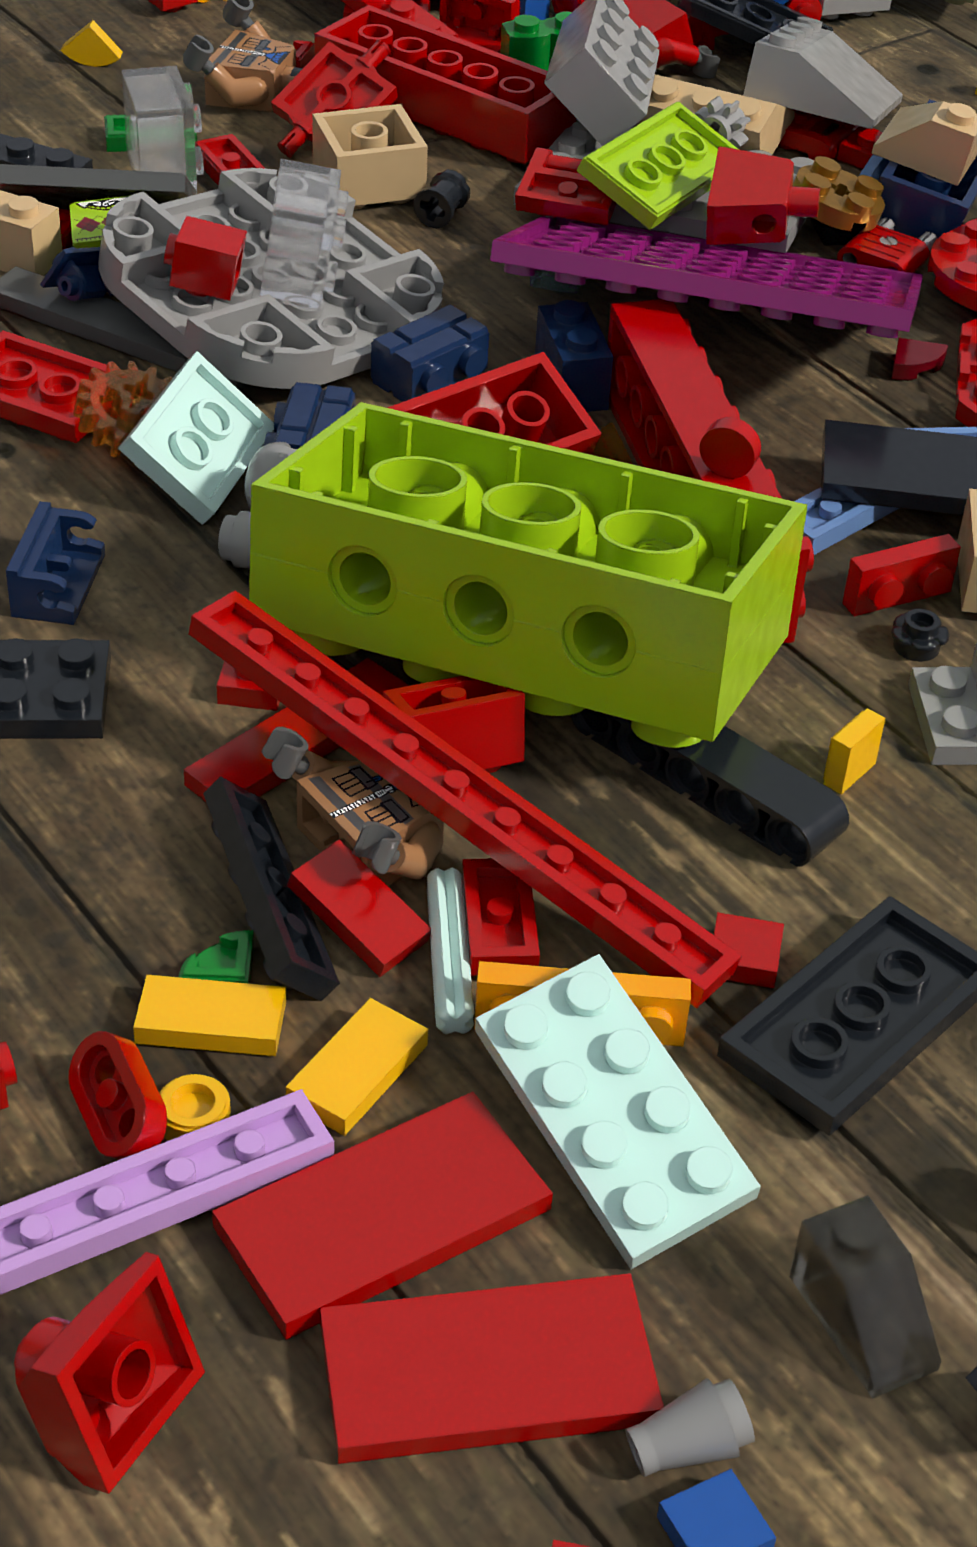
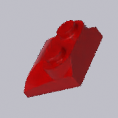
(109, 1374)

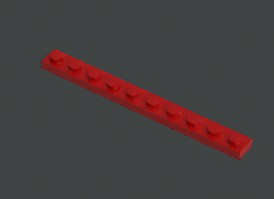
(465, 797)

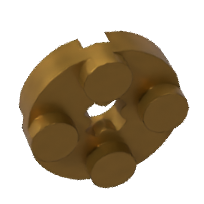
(843, 196)

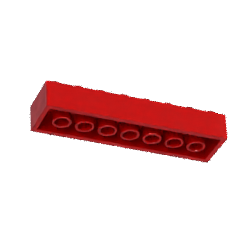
(670, 398)

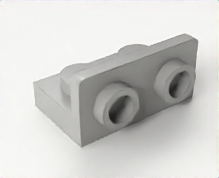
(947, 711)

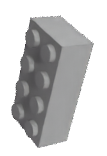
(604, 68)

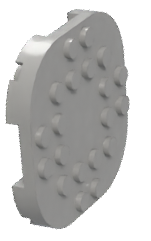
(252, 334)

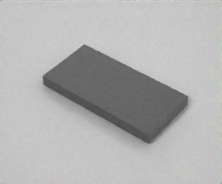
(80, 183)

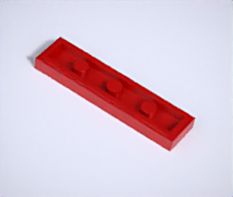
(242, 758)

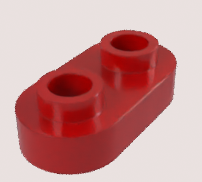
(116, 1095)

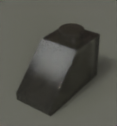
(866, 1295)

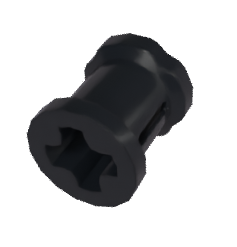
(438, 202)

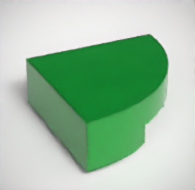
(224, 961)

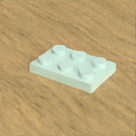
(197, 437)

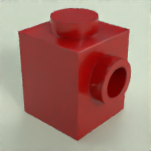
(205, 258)

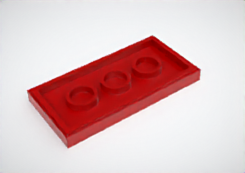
(380, 1212)
(487, 1367)

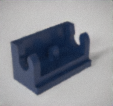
(53, 566)

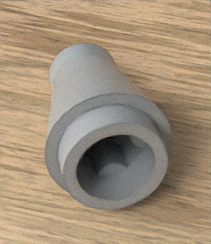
(693, 1429)

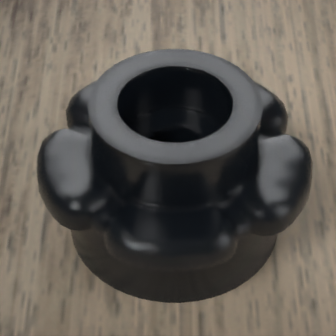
(918, 635)

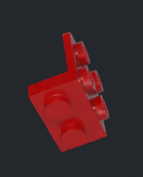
(479, 19)

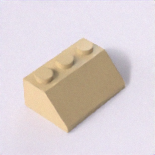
(767, 118)

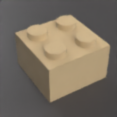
(375, 150)

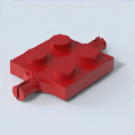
(330, 84)

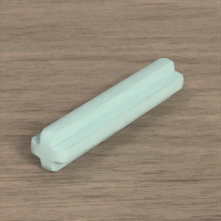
(450, 951)

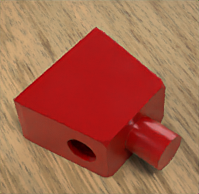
(754, 198)

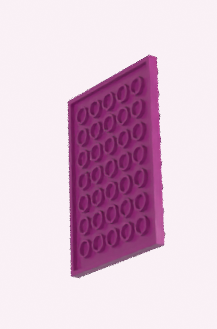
(724, 273)

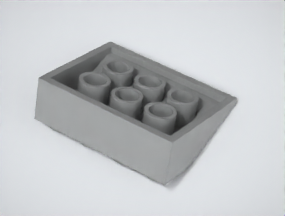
(818, 75)

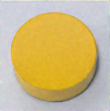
(193, 1103)

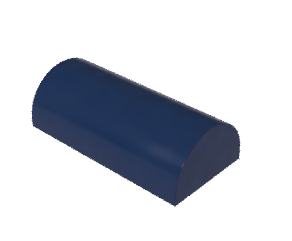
(926, 203)

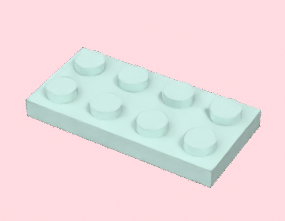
(616, 1110)

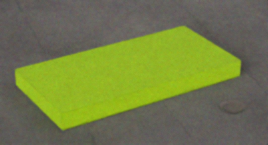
(657, 164)

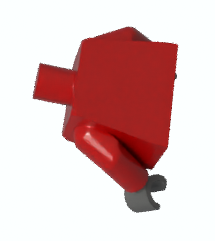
(673, 35)

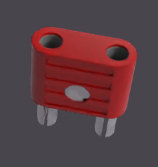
(888, 248)

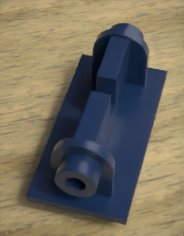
(76, 274)

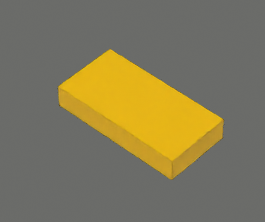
(210, 1015)
(359, 1064)

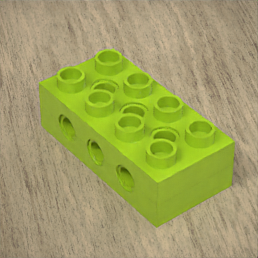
(527, 569)

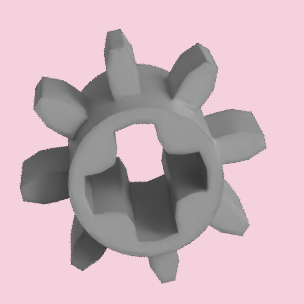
(726, 120)

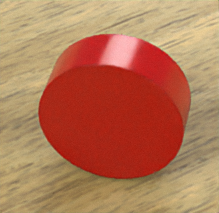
(730, 447)

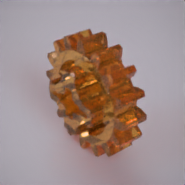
(115, 402)

